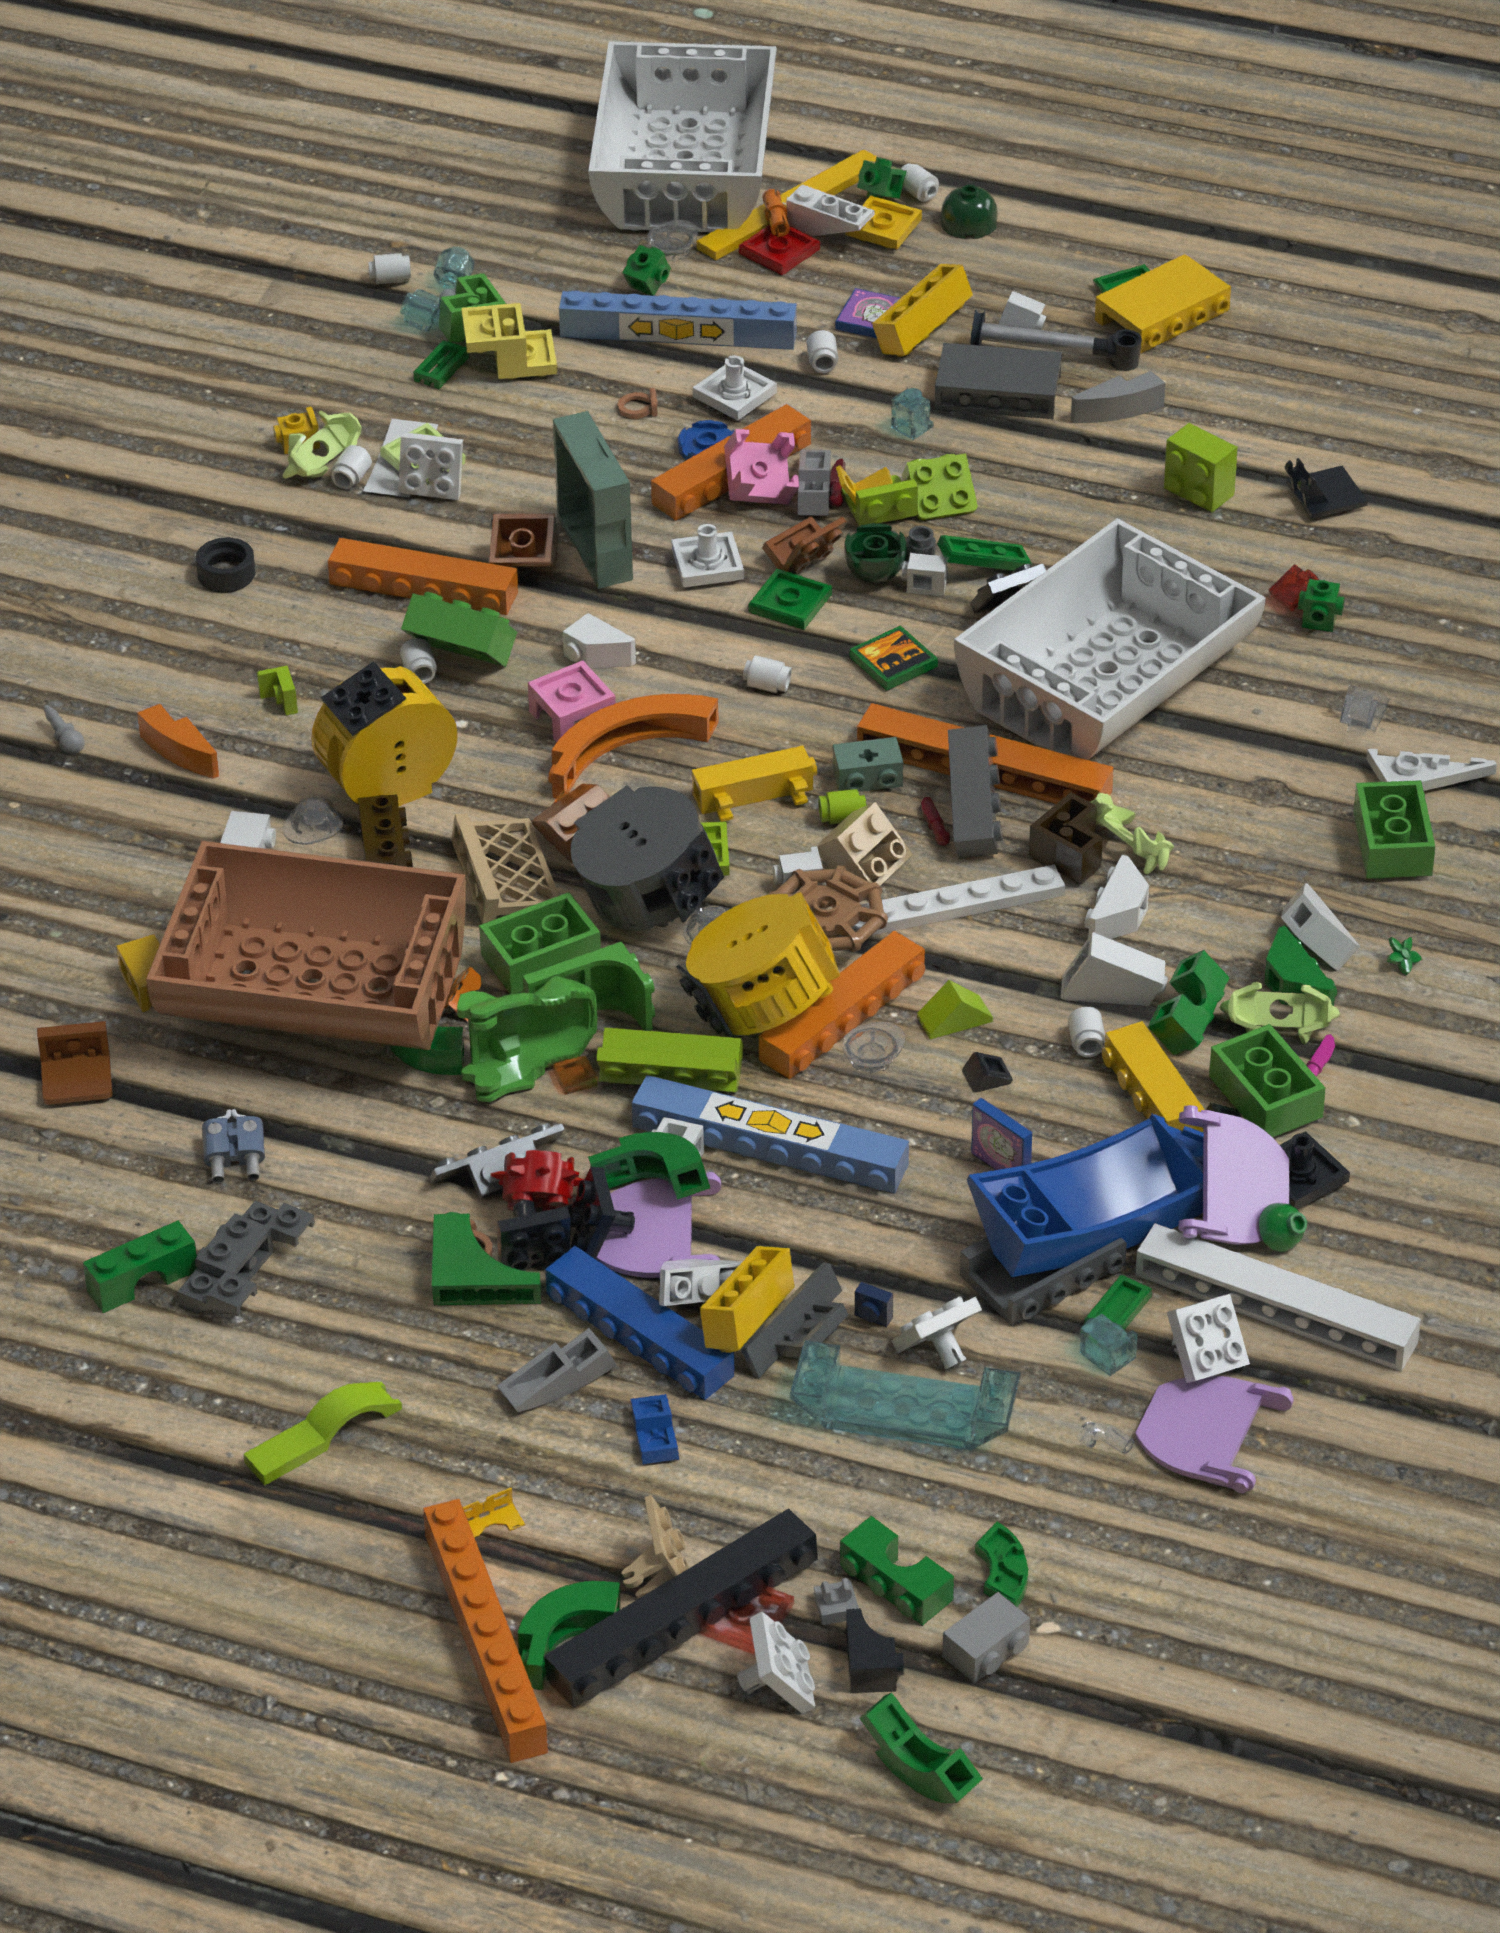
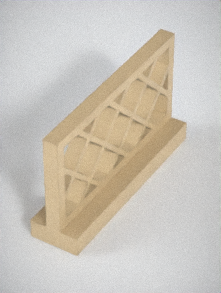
(480, 869)

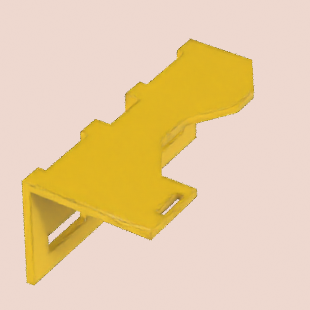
(506, 1515)

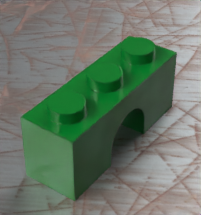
(1184, 1018)
(114, 1273)
(915, 1590)

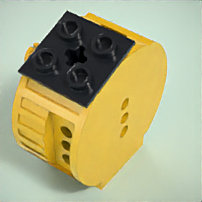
(384, 735)
(759, 965)

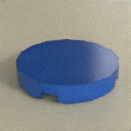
(701, 436)

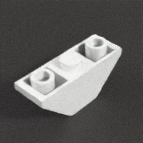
(1121, 903)
(1319, 927)
(692, 1280)

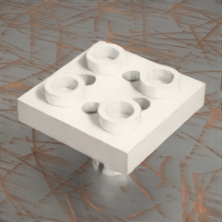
(737, 385)
(431, 455)
(707, 557)
(938, 1328)
(1202, 1339)
(780, 1664)

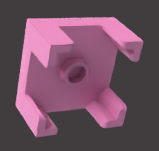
(760, 469)
(568, 696)

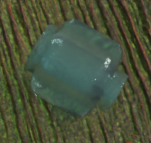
(452, 264)
(421, 310)

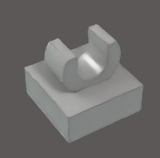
(834, 1600)

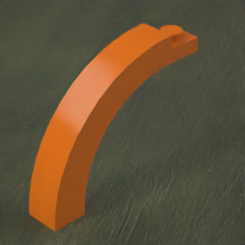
(628, 722)

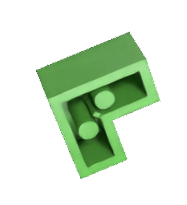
(470, 292)

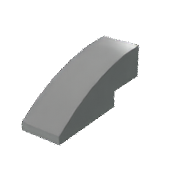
(1118, 399)
(814, 482)
(557, 1372)

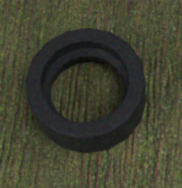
(228, 578)

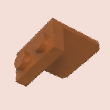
(803, 543)
(75, 1062)

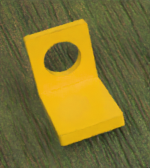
(879, 478)

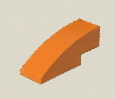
(178, 741)

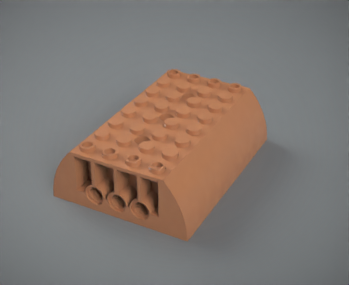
(304, 921)

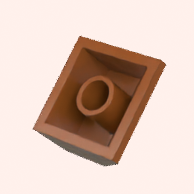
(524, 540)
(558, 820)

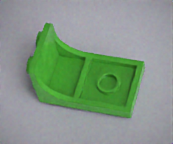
(612, 976)

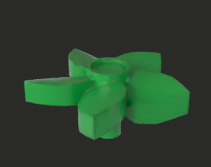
(1403, 954)

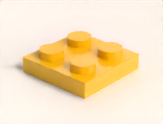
(890, 223)

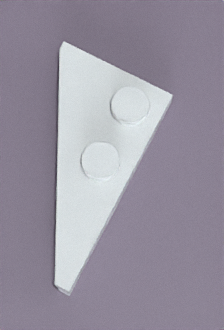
(1431, 769)

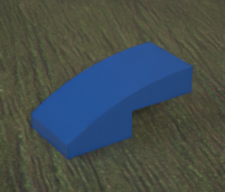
(654, 1429)

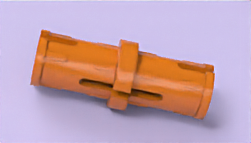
(776, 212)

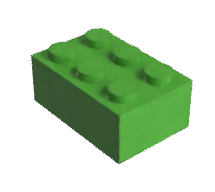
(460, 628)
(1394, 829)
(537, 939)
(1267, 1081)

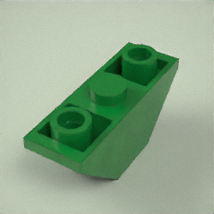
(1292, 967)

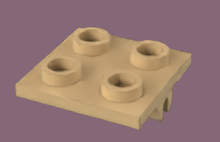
(663, 1553)

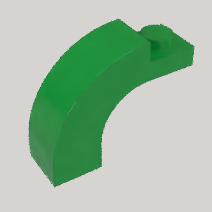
(444, 1056)
(654, 1156)
(561, 1616)

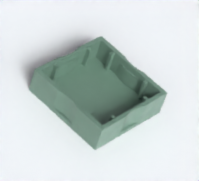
(593, 499)

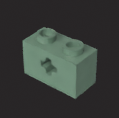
(868, 765)

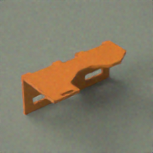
(470, 983)

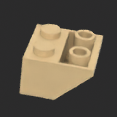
(865, 845)

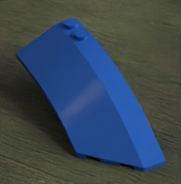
(1083, 1200)

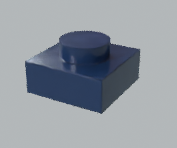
(873, 1304)

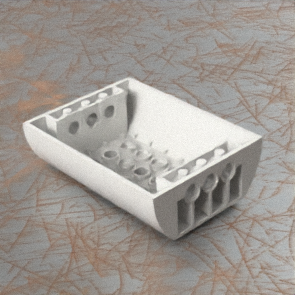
(650, 162)
(1051, 647)

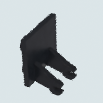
(1324, 490)

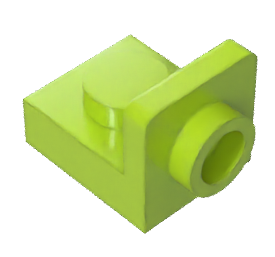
(278, 684)

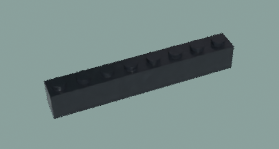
(680, 1607)

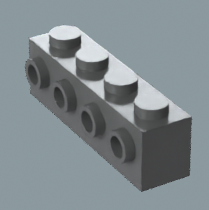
(973, 791)

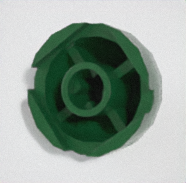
(969, 212)
(875, 552)

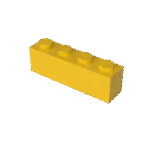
(922, 309)
(1148, 1074)
(747, 1298)

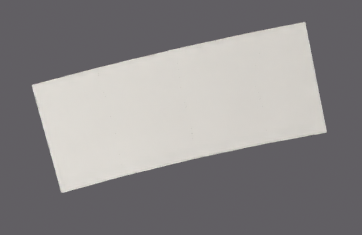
(384, 476)

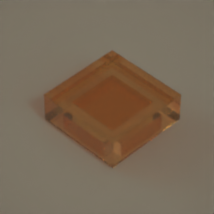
(575, 1074)

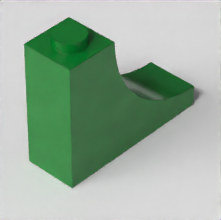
(469, 1275)

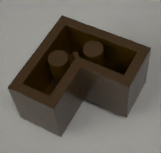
(1068, 838)

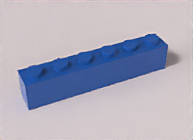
(638, 1322)

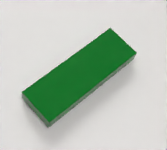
(982, 553)

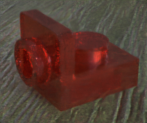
(1290, 585)

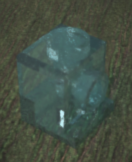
(911, 408)
(1107, 1344)

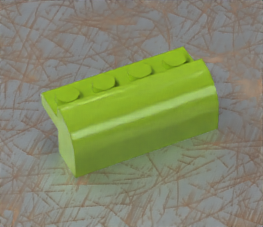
(687, 1059)

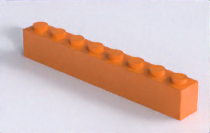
(1021, 766)
(485, 1631)

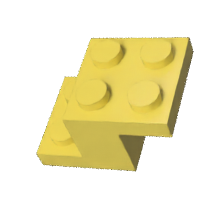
(515, 350)

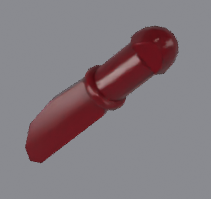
(836, 495)
(934, 821)

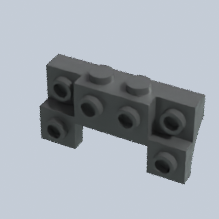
(237, 1254)

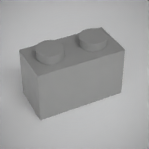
(986, 1637)

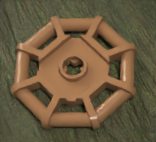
(843, 894)

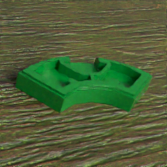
(1006, 1563)

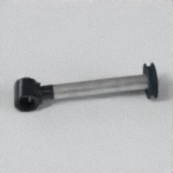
(1120, 349)

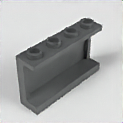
(997, 380)
(1028, 1294)

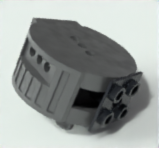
(644, 858)

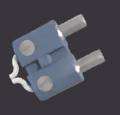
(233, 1142)

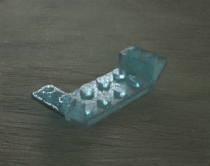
(902, 1404)

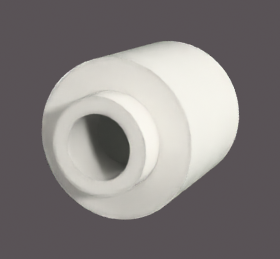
(920, 182)
(389, 268)
(822, 351)
(351, 466)
(419, 658)
(767, 674)
(1086, 1031)

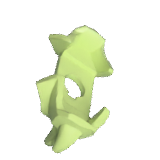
(336, 435)
(1115, 817)
(1252, 1008)

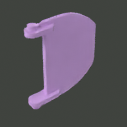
(1240, 1177)
(660, 1228)
(1202, 1425)

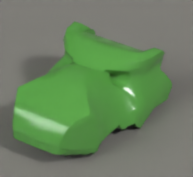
(524, 1034)

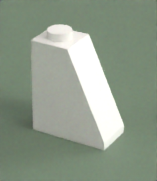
(1113, 974)

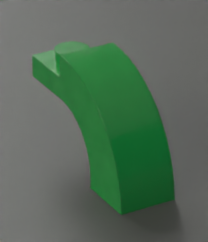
(914, 1758)

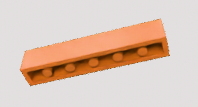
(705, 474)
(407, 572)
(855, 996)

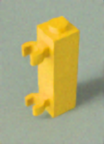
(753, 781)

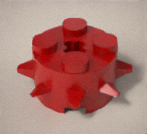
(538, 1178)

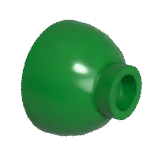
(1282, 1226)

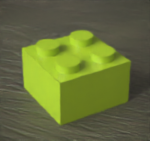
(1200, 467)

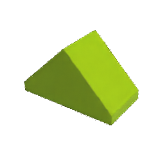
(953, 1011)

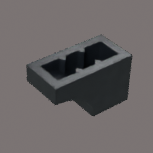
(871, 1657)

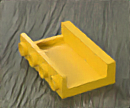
(1165, 301)

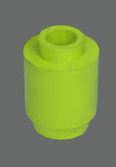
(839, 805)

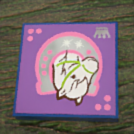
(862, 310)
(999, 1138)

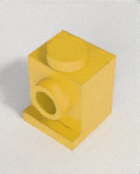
(295, 423)

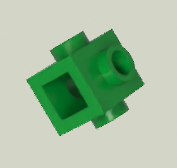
(881, 178)
(646, 270)
(1321, 605)

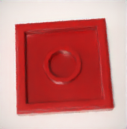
(779, 253)

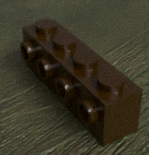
(382, 830)

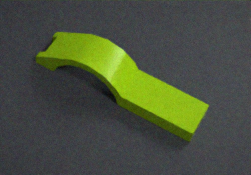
(315, 1433)

